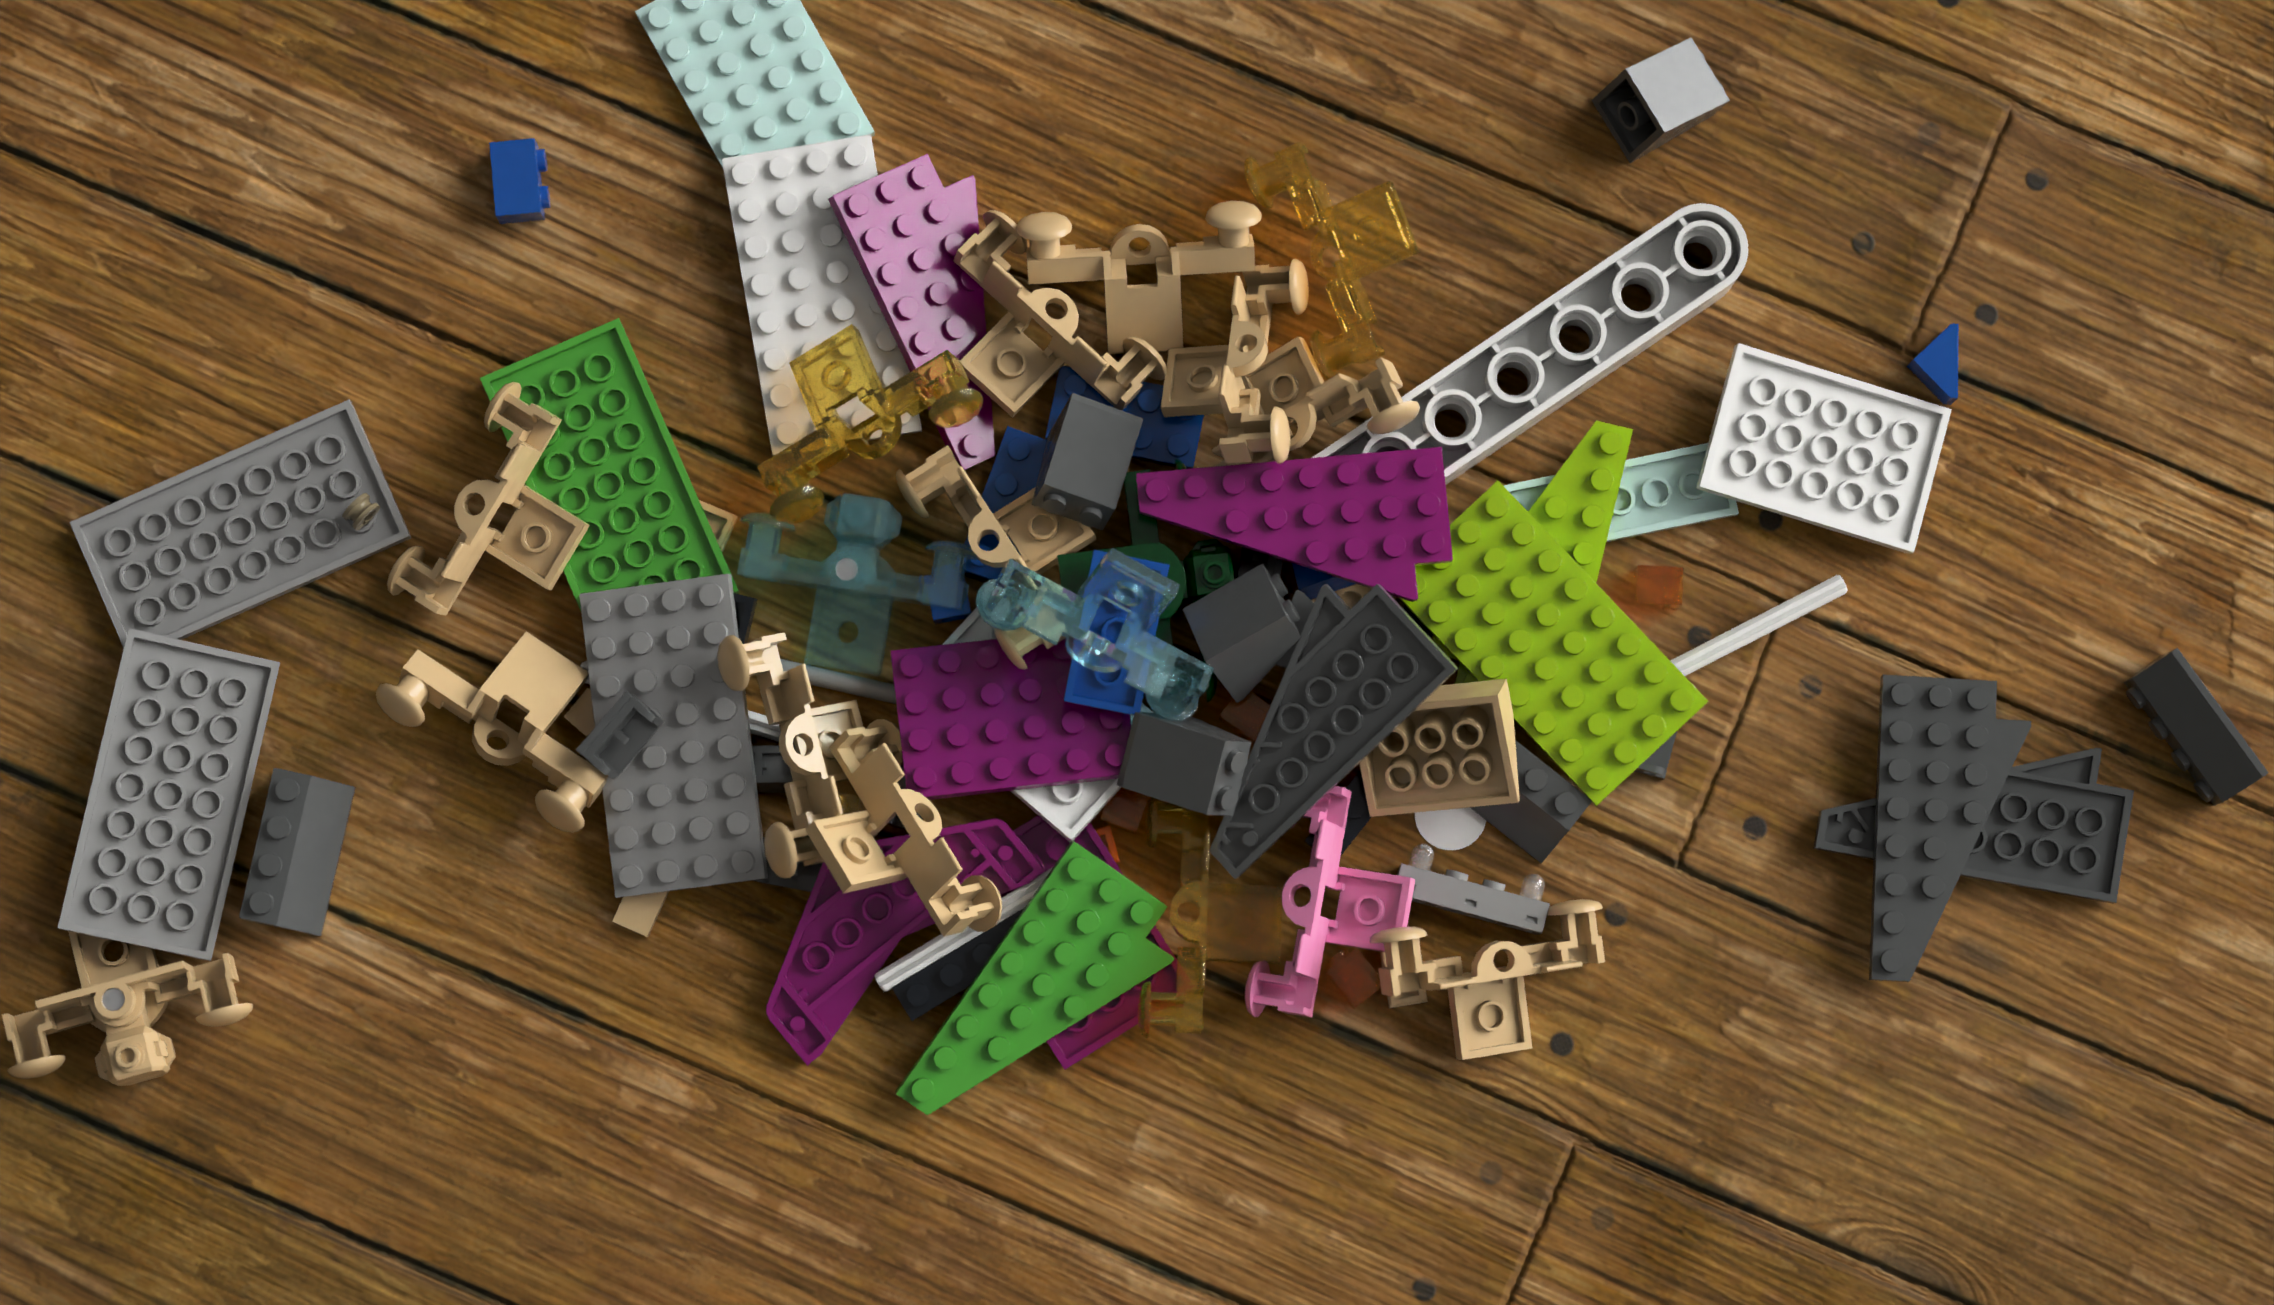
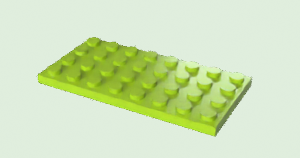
(1571, 658)

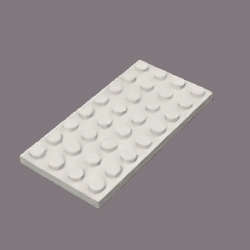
(804, 275)

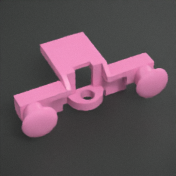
(1365, 906)

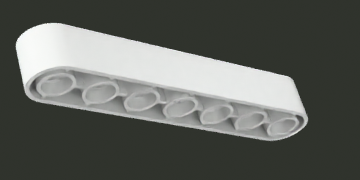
(1535, 348)

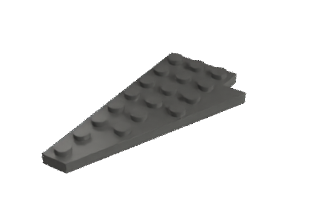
(1337, 701)
(1935, 788)
(2044, 832)

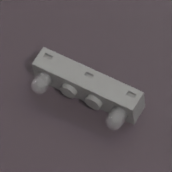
(1478, 901)

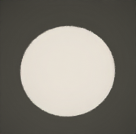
(1450, 828)

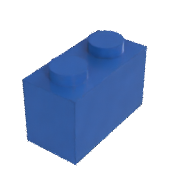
(518, 180)

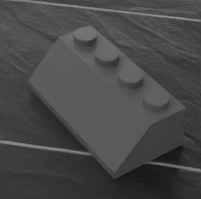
(2194, 728)
(1544, 811)
(297, 852)

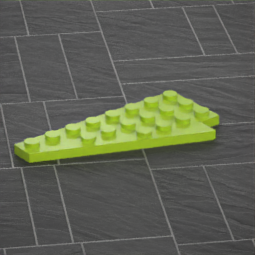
(1580, 502)

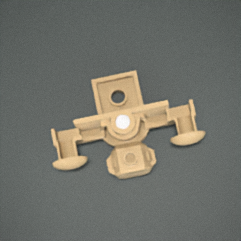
(125, 1003)

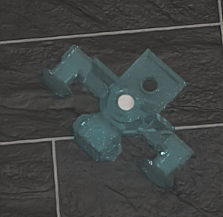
(854, 579)

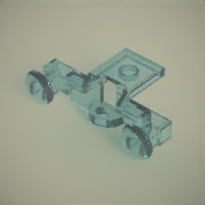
(1164, 673)

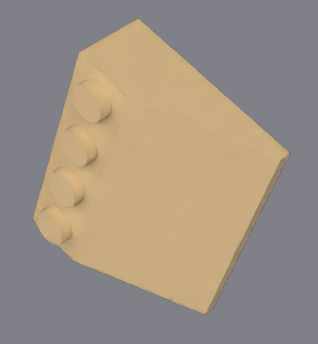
(1447, 754)

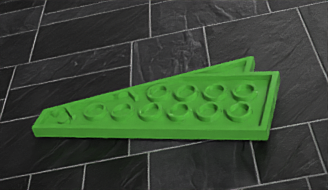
(1058, 963)

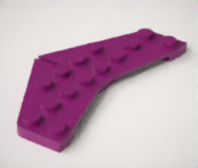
(853, 933)

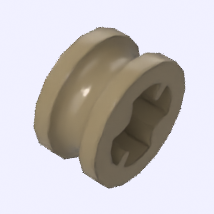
(361, 511)

